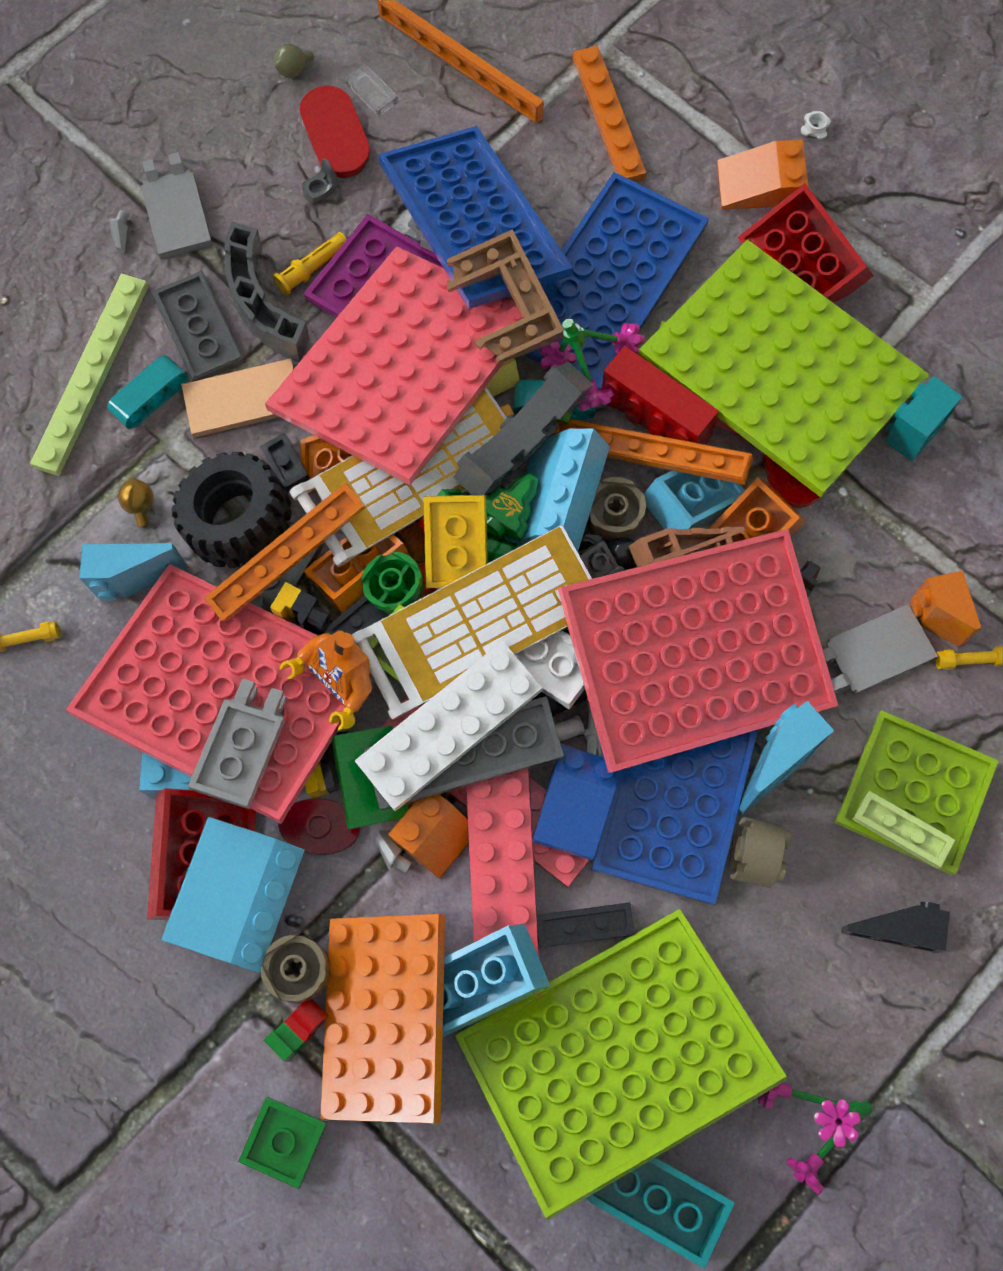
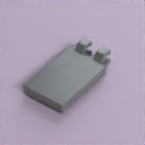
(175, 209)
(878, 651)
(239, 746)

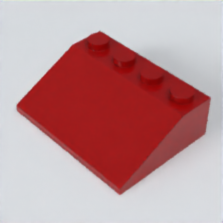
(809, 245)
(176, 833)

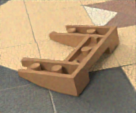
(506, 257)

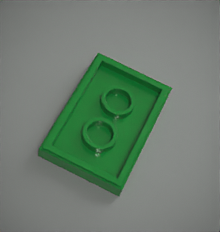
(356, 789)

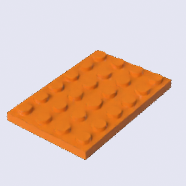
(384, 1019)

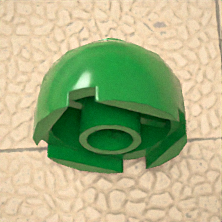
(392, 581)

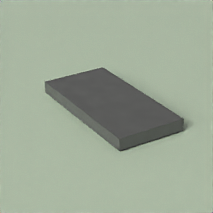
(198, 327)

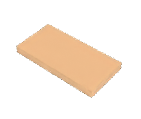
(233, 398)

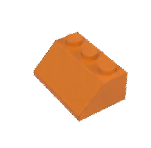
(344, 584)

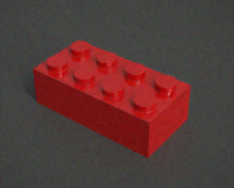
(657, 400)

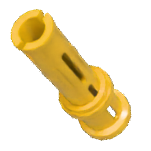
(302, 269)

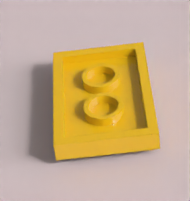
(454, 537)

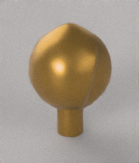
(136, 498)

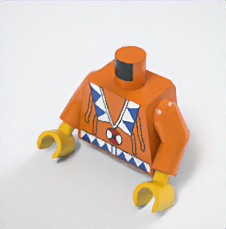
(340, 668)

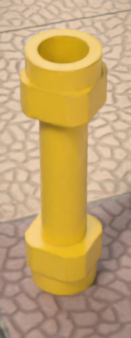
(48, 632)
(949, 659)

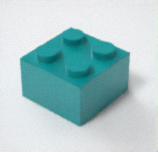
(921, 417)

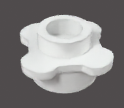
(817, 119)

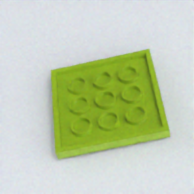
(923, 776)

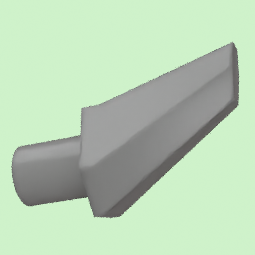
(119, 230)
(392, 853)

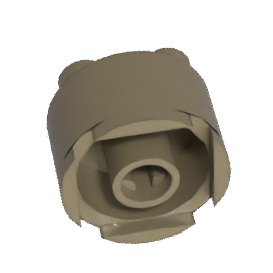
(619, 495)
(759, 852)
(279, 963)

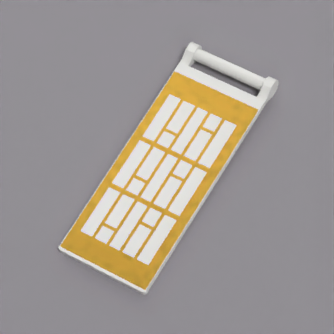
(390, 501)
(460, 623)

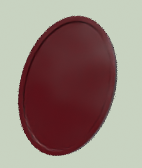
(318, 827)

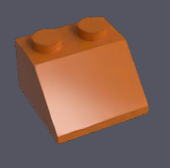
(946, 608)
(432, 833)

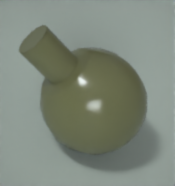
(291, 60)

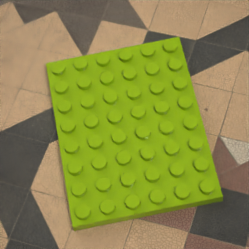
(784, 366)
(618, 1062)

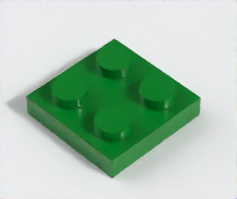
(282, 1142)

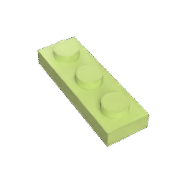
(903, 830)

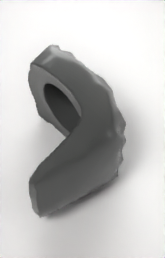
(322, 184)

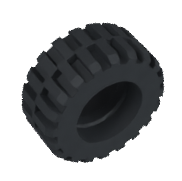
(215, 484)

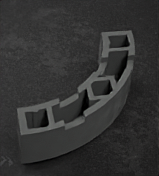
(268, 323)
(524, 432)

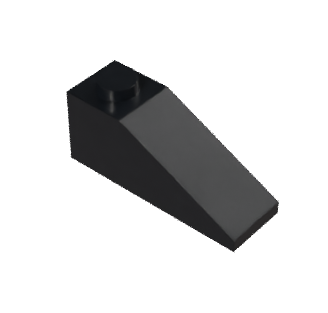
(914, 927)

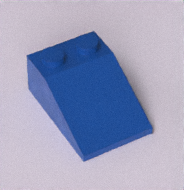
(576, 803)

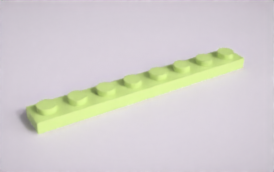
(89, 375)

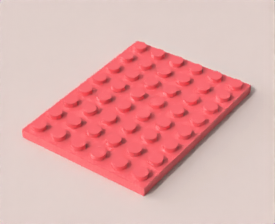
(395, 367)
(696, 648)
(180, 662)

